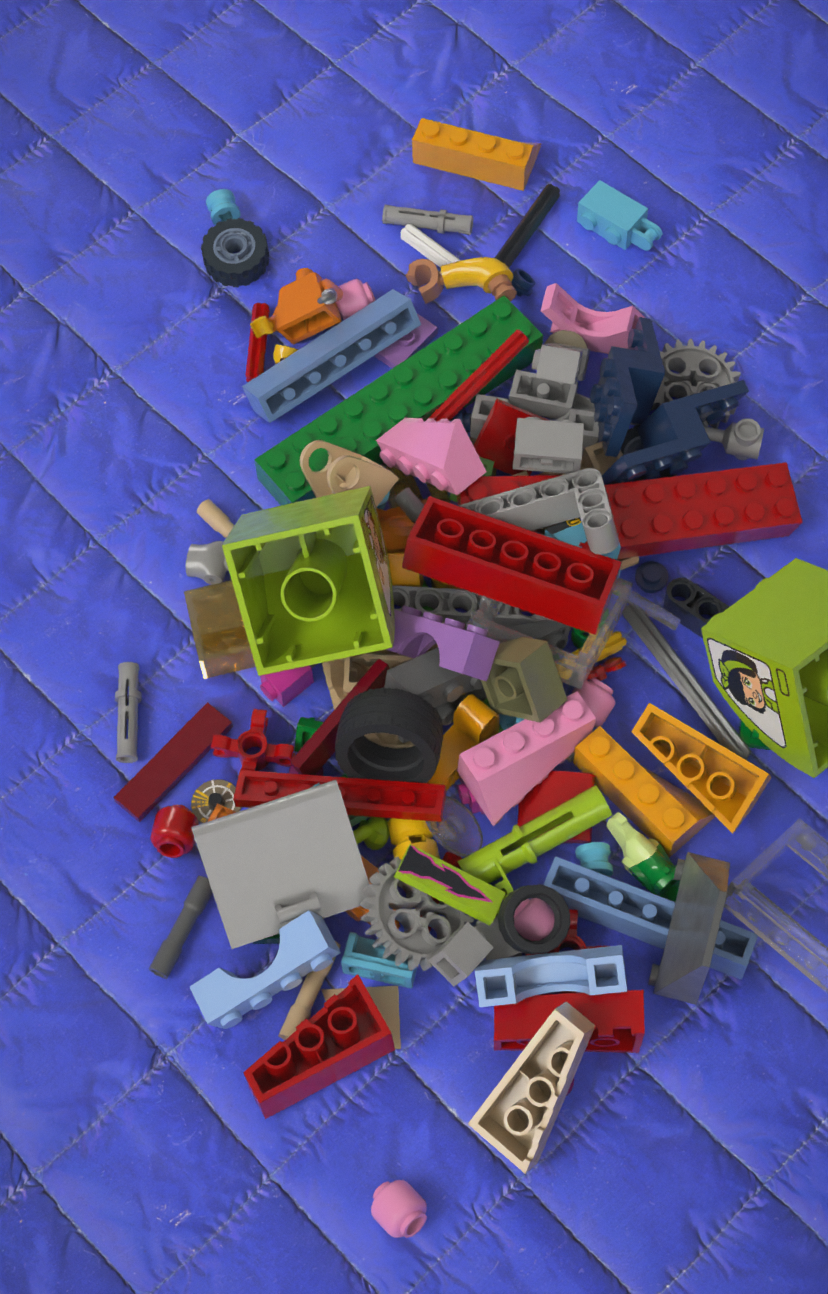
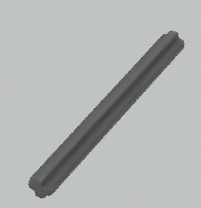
(686, 682)

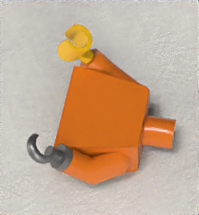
(302, 308)

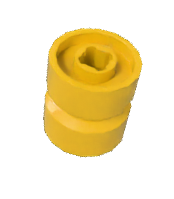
(412, 832)

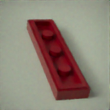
(322, 742)
(172, 762)

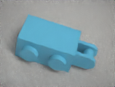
(617, 218)

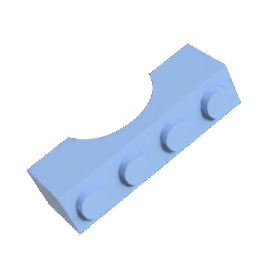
(303, 948)
(520, 977)

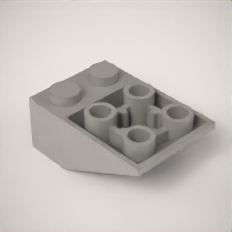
(548, 445)

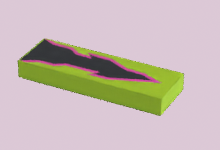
(449, 884)

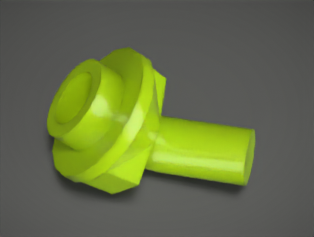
(373, 832)

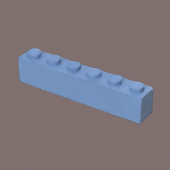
(331, 355)
(640, 913)

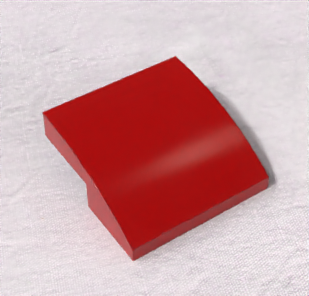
(552, 792)

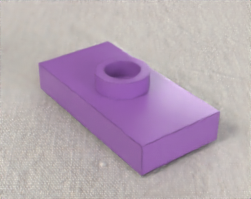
(408, 344)

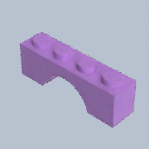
(459, 649)

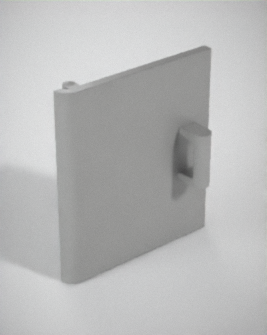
(282, 862)

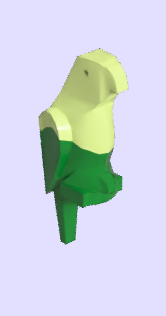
(644, 858)

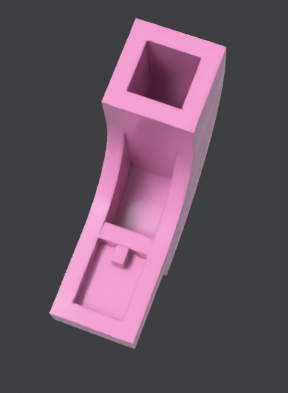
(597, 328)

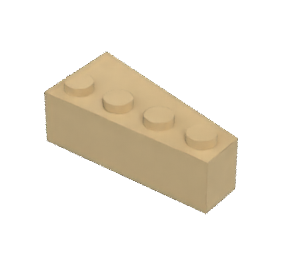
(531, 1093)

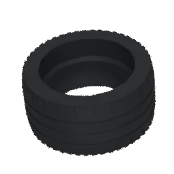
(392, 713)

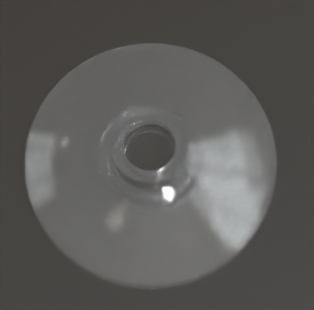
(458, 830)

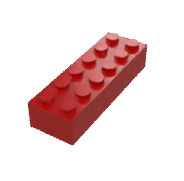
(704, 509)
(511, 565)

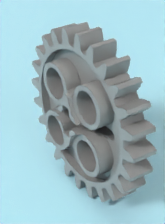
(690, 363)
(416, 942)

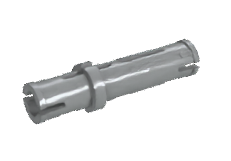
(434, 220)
(127, 677)

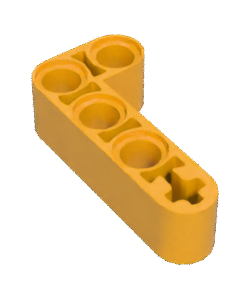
(471, 725)

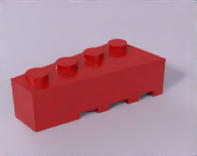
(615, 1015)
(321, 1050)

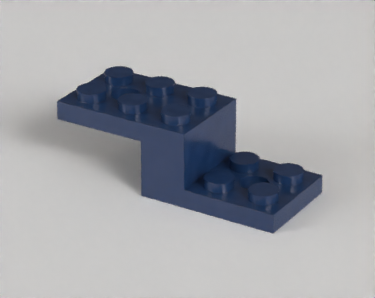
(627, 386)
(675, 434)

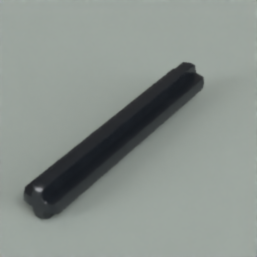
(528, 224)

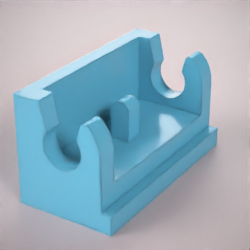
(369, 963)

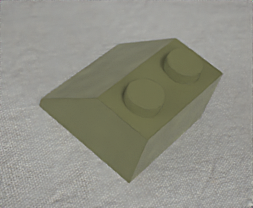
(524, 680)

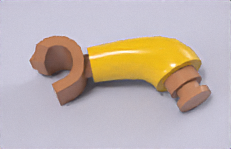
(483, 272)

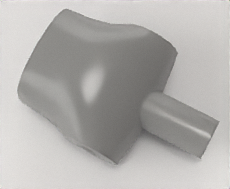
(207, 562)

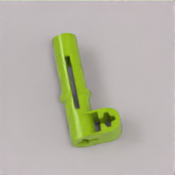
(491, 864)

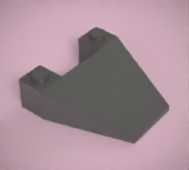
(692, 928)

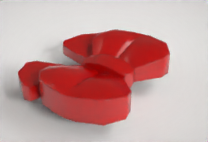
(612, 664)

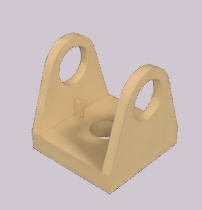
(346, 472)

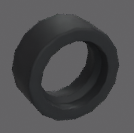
(561, 918)

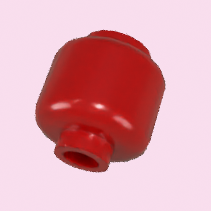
(173, 831)

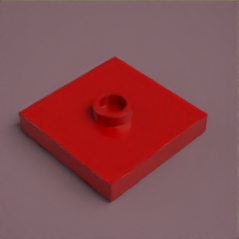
(498, 436)

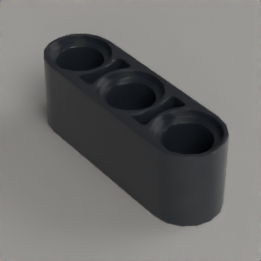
(696, 603)

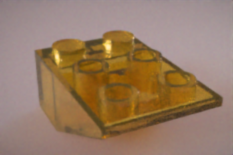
(218, 630)

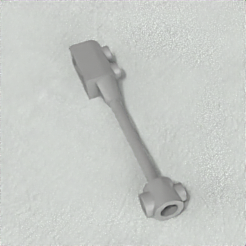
(556, 398)

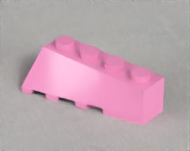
(432, 453)
(522, 756)

